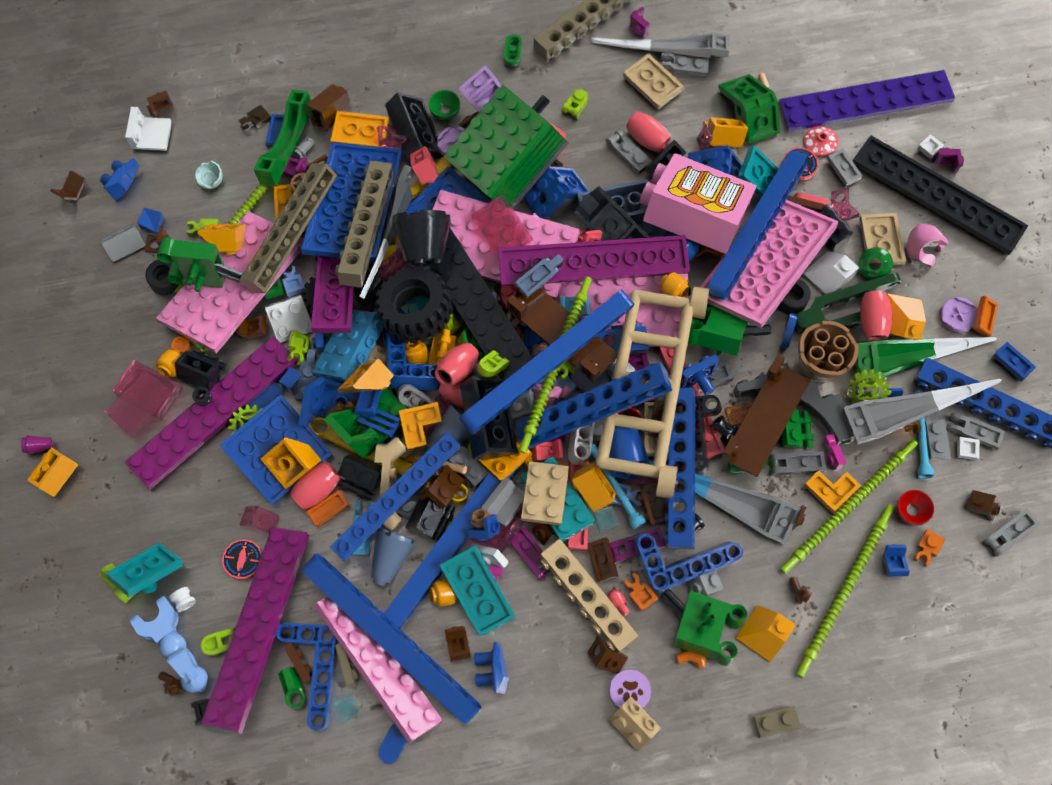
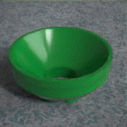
(442, 99)
(875, 253)

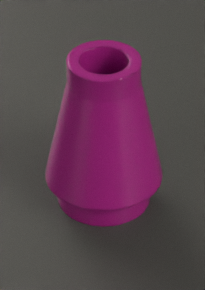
(35, 444)

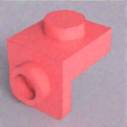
(588, 236)
(547, 450)

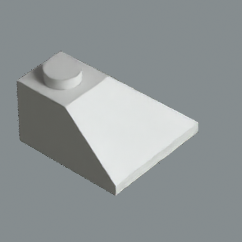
(831, 272)

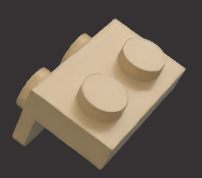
(634, 724)

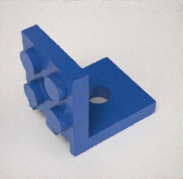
(719, 158)
(559, 185)
(320, 398)

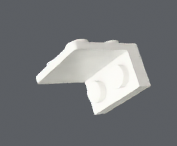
(147, 132)
(288, 316)

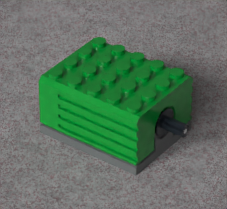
(507, 146)

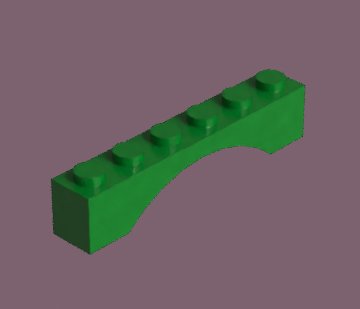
(272, 164)

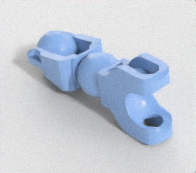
(172, 645)

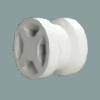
(182, 599)

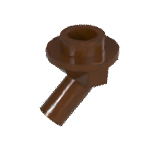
(802, 593)
(172, 685)

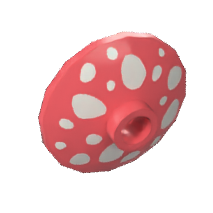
(820, 146)

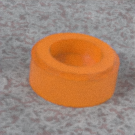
(181, 344)

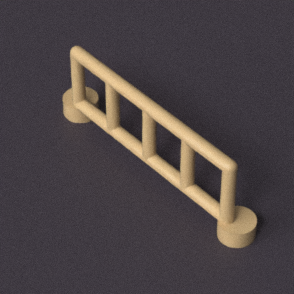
(691, 307)

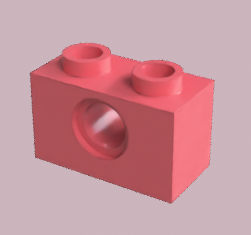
(424, 166)

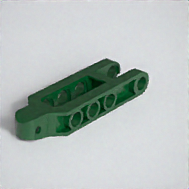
(814, 314)

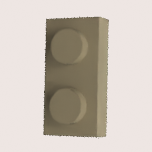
(350, 673)
(777, 722)

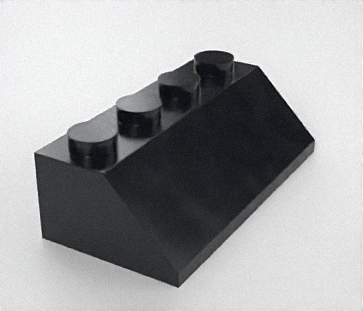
(413, 120)
(497, 436)

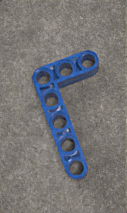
(419, 375)
(684, 565)
(318, 668)

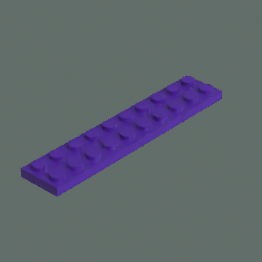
(866, 100)

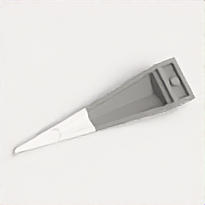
(699, 45)
(883, 416)

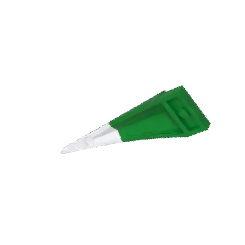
(900, 354)

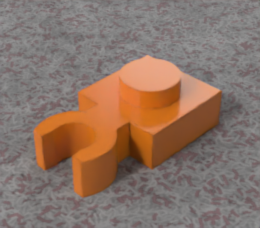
(930, 545)
(642, 594)

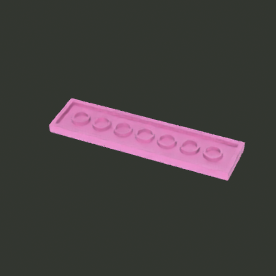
(384, 675)

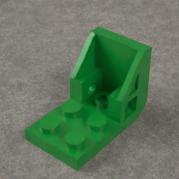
(754, 105)
(359, 437)

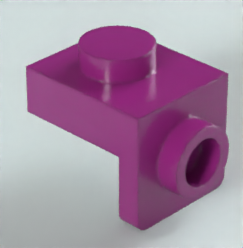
(638, 23)
(949, 156)
(295, 166)

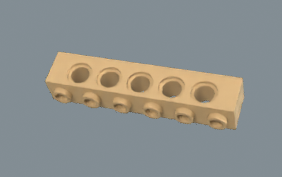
(625, 632)

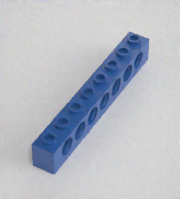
(979, 406)
(560, 417)
(394, 497)
(686, 538)

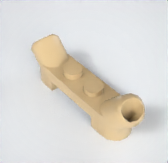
(387, 455)

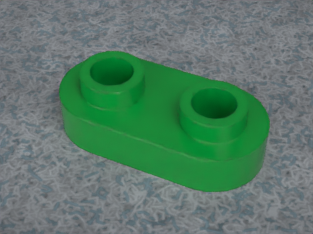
(512, 51)

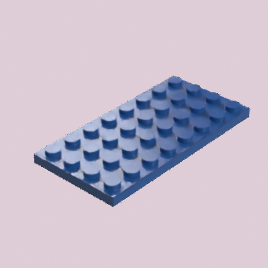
(331, 219)

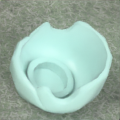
(209, 175)

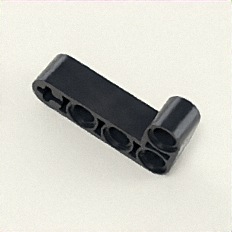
(701, 412)

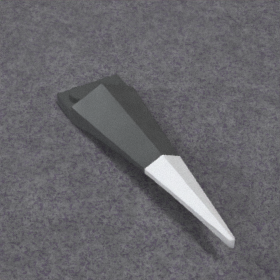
(400, 200)

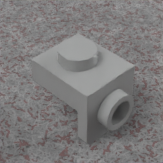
(706, 583)

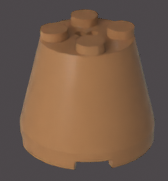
(826, 351)

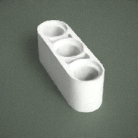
(580, 444)

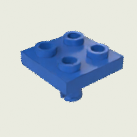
(700, 373)

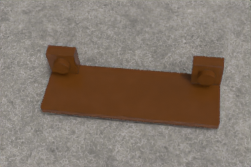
(547, 320)
(766, 418)

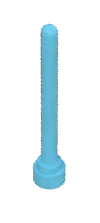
(925, 470)
(635, 518)

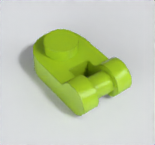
(579, 99)
(492, 364)
(213, 643)

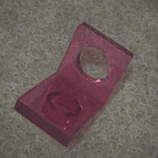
(391, 140)
(704, 143)
(843, 208)
(259, 518)

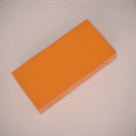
(985, 316)
(328, 509)

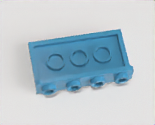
(349, 350)

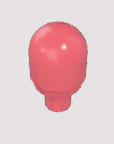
(618, 601)

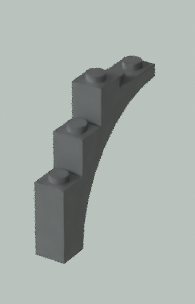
(826, 409)

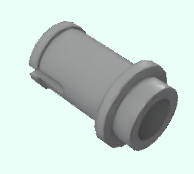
(300, 150)

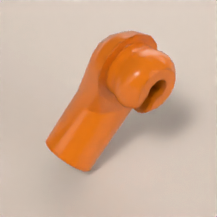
(699, 660)

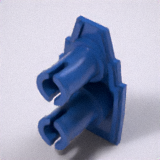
(121, 179)
(499, 676)

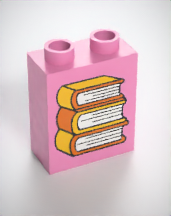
(697, 202)

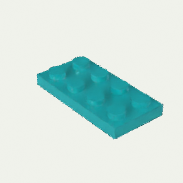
(575, 514)
(477, 590)

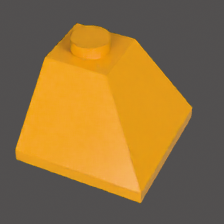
(226, 236)
(907, 317)
(368, 377)
(290, 461)
(765, 632)

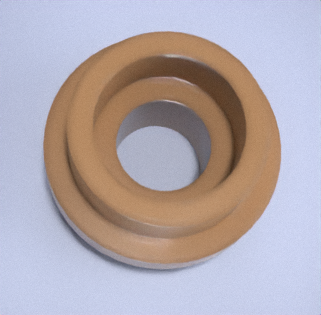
(478, 518)

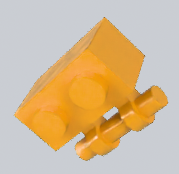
(726, 132)
(441, 345)
(52, 472)
(593, 486)

